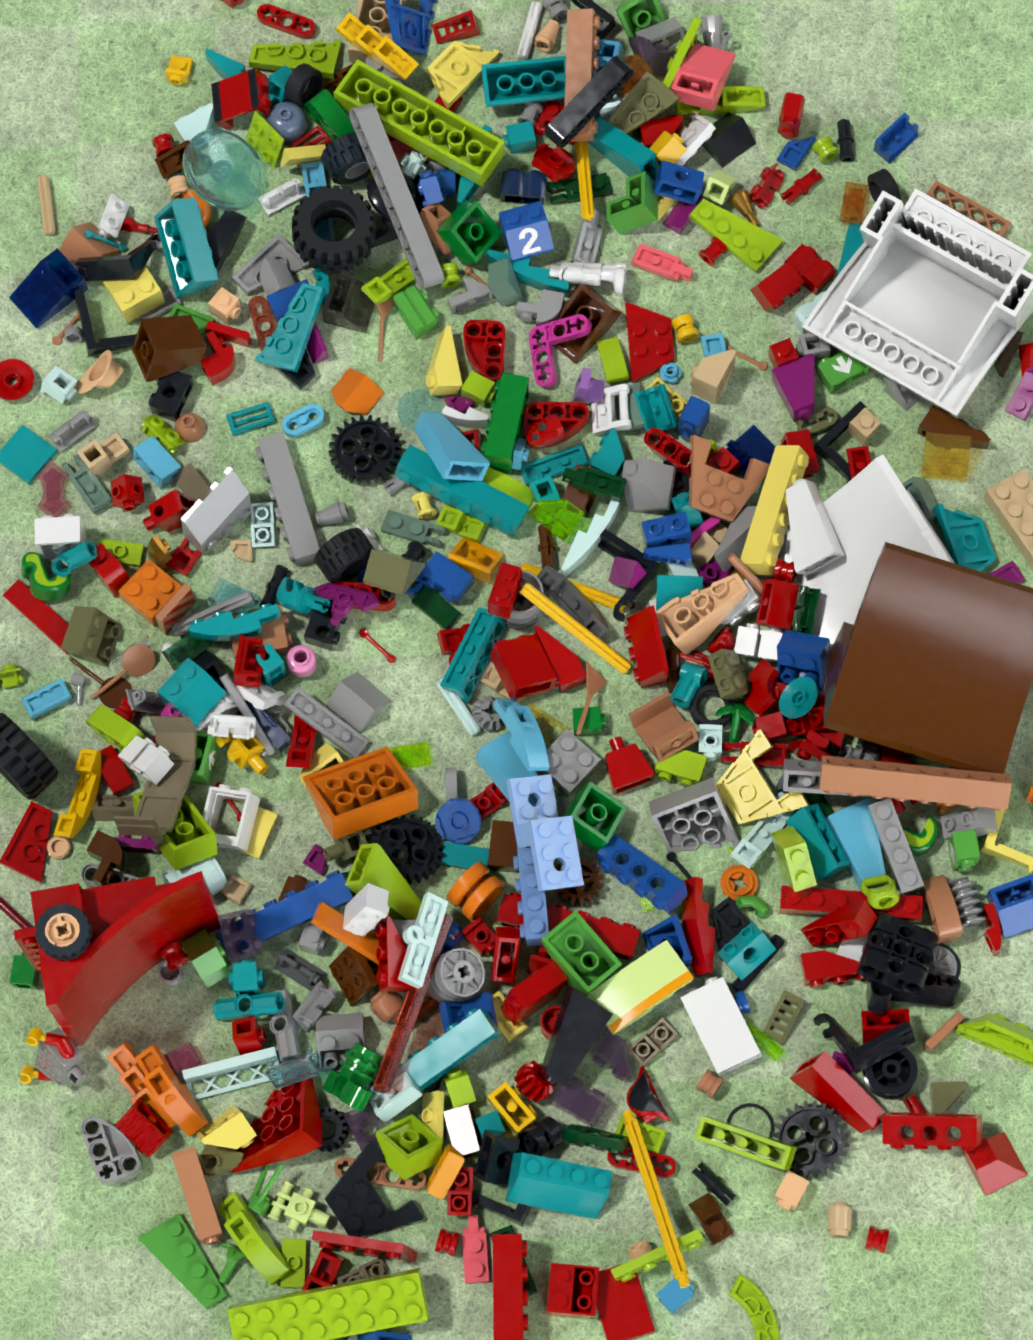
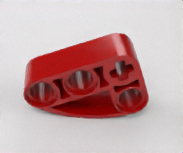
(481, 345)
(570, 424)

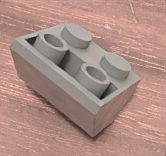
(337, 1035)

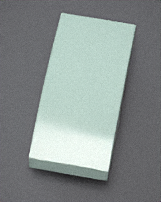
(262, 524)

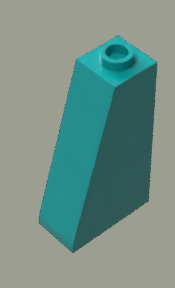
(624, 151)

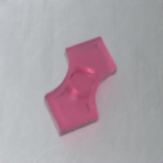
(52, 481)

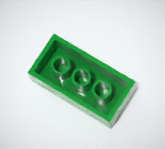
(506, 421)

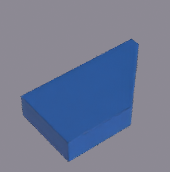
(795, 152)

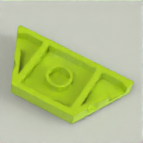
(683, 48)

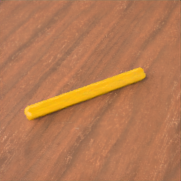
(575, 628)

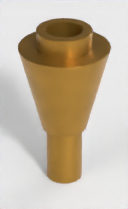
(742, 203)

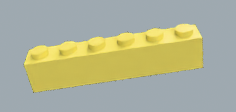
(771, 513)

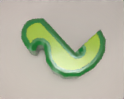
(39, 583)
(922, 843)

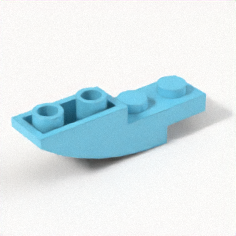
(525, 732)

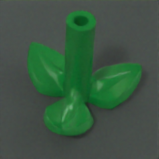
(738, 712)

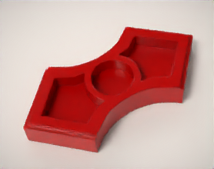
(762, 681)

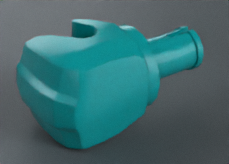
(300, 598)

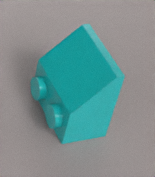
(191, 692)

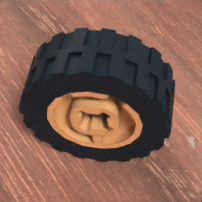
(63, 932)

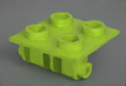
(265, 140)

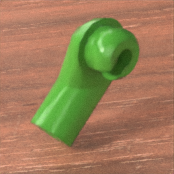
(754, 901)

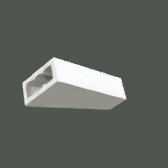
(810, 528)

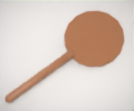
(136, 662)

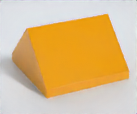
(476, 559)

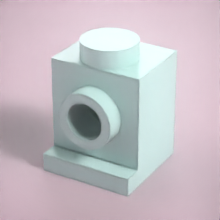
(59, 385)
(710, 732)

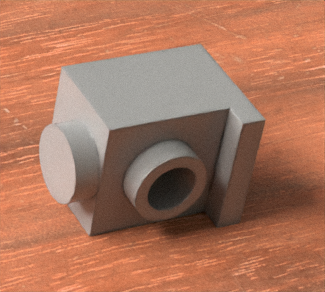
(807, 340)
(313, 940)

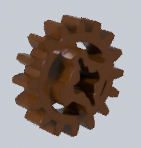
(589, 878)

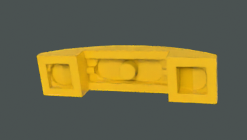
(84, 795)

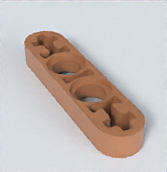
(379, 1177)

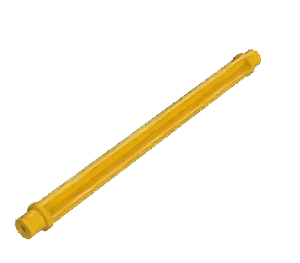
(656, 1200)

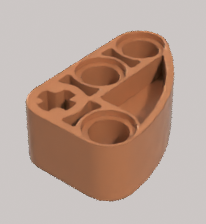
(942, 908)

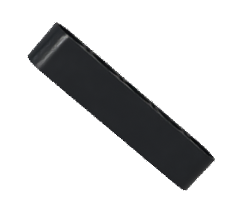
(589, 101)

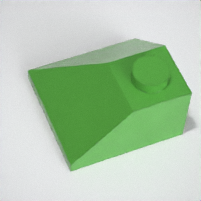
(638, 15)

